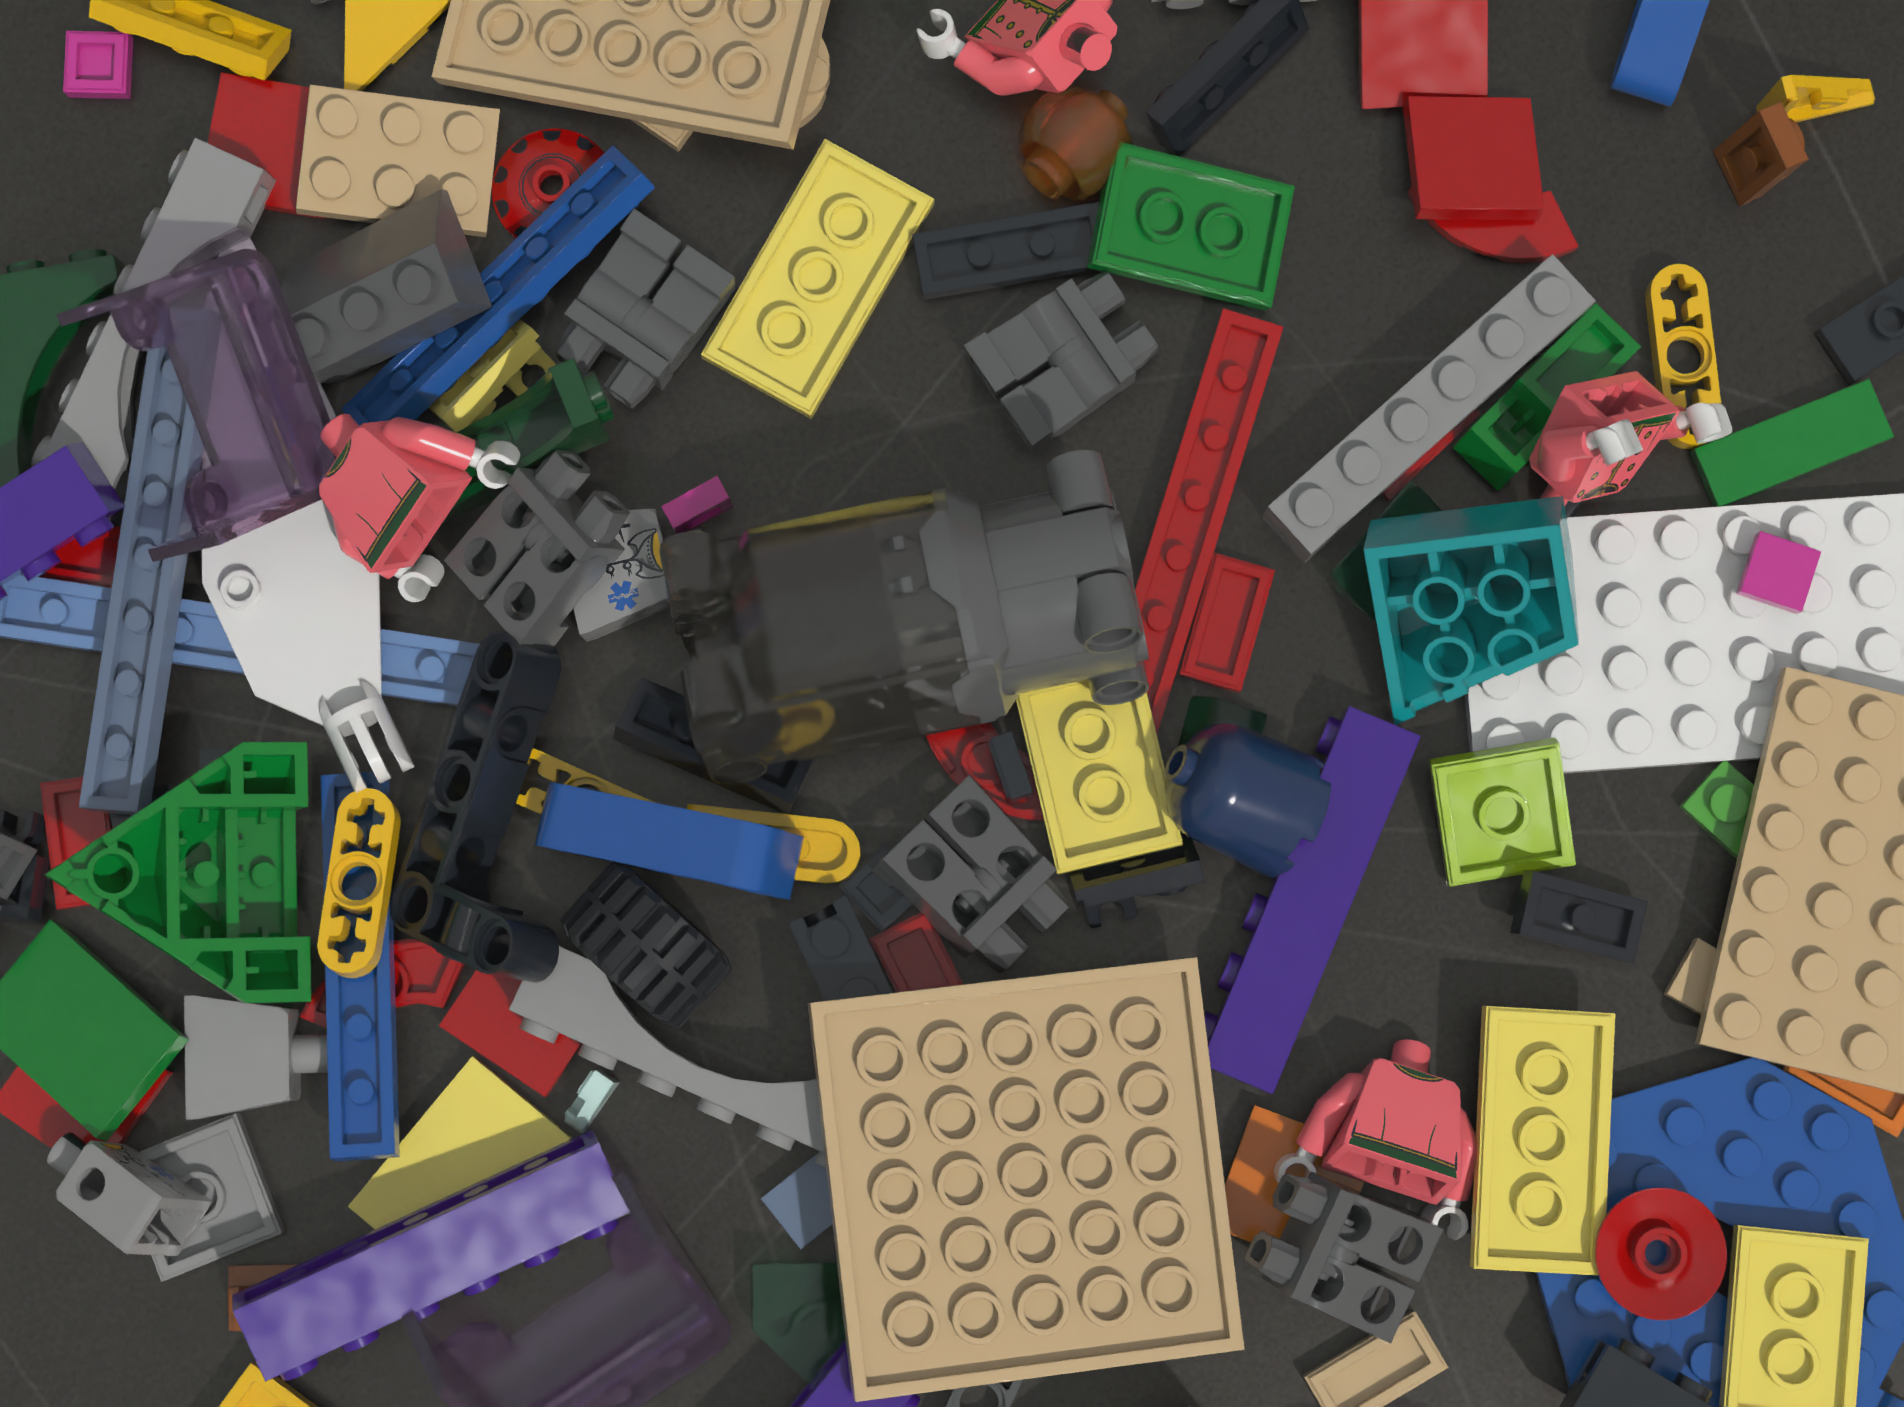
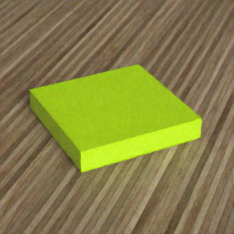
(1502, 811)

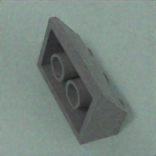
(384, 289)

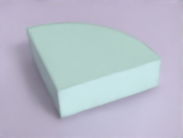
(591, 1098)

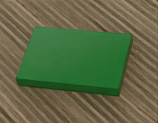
(1191, 227)
(82, 1030)

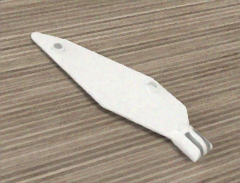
(306, 625)

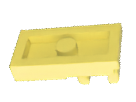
(499, 366)

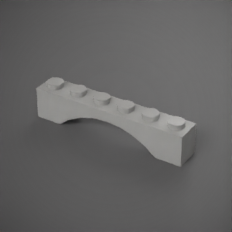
(207, 211)
(1427, 408)
(589, 1009)

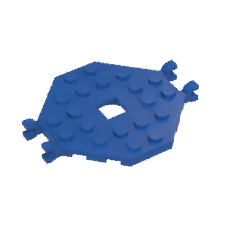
(1757, 1156)

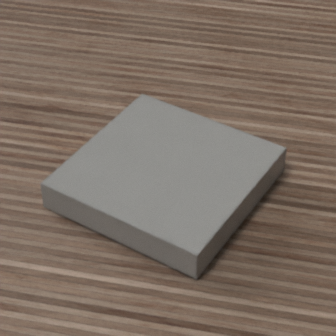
(225, 1169)

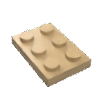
(385, 151)

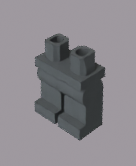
(644, 309)
(1081, 356)
(540, 548)
(971, 874)
(1321, 1249)

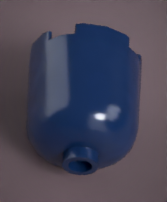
(1246, 796)

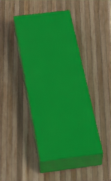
(1792, 444)

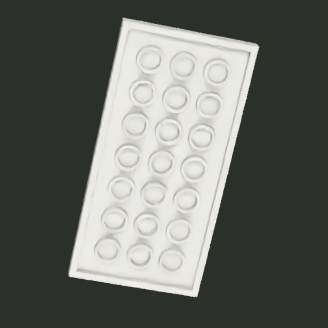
(1682, 663)

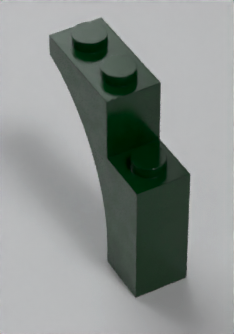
(35, 340)
(555, 413)

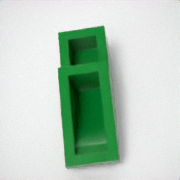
(1510, 429)

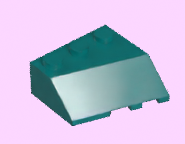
(1469, 596)

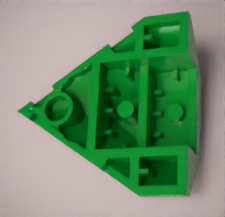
(212, 873)

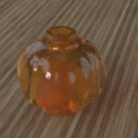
(1073, 142)

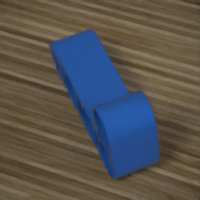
(1658, 48)
(670, 840)

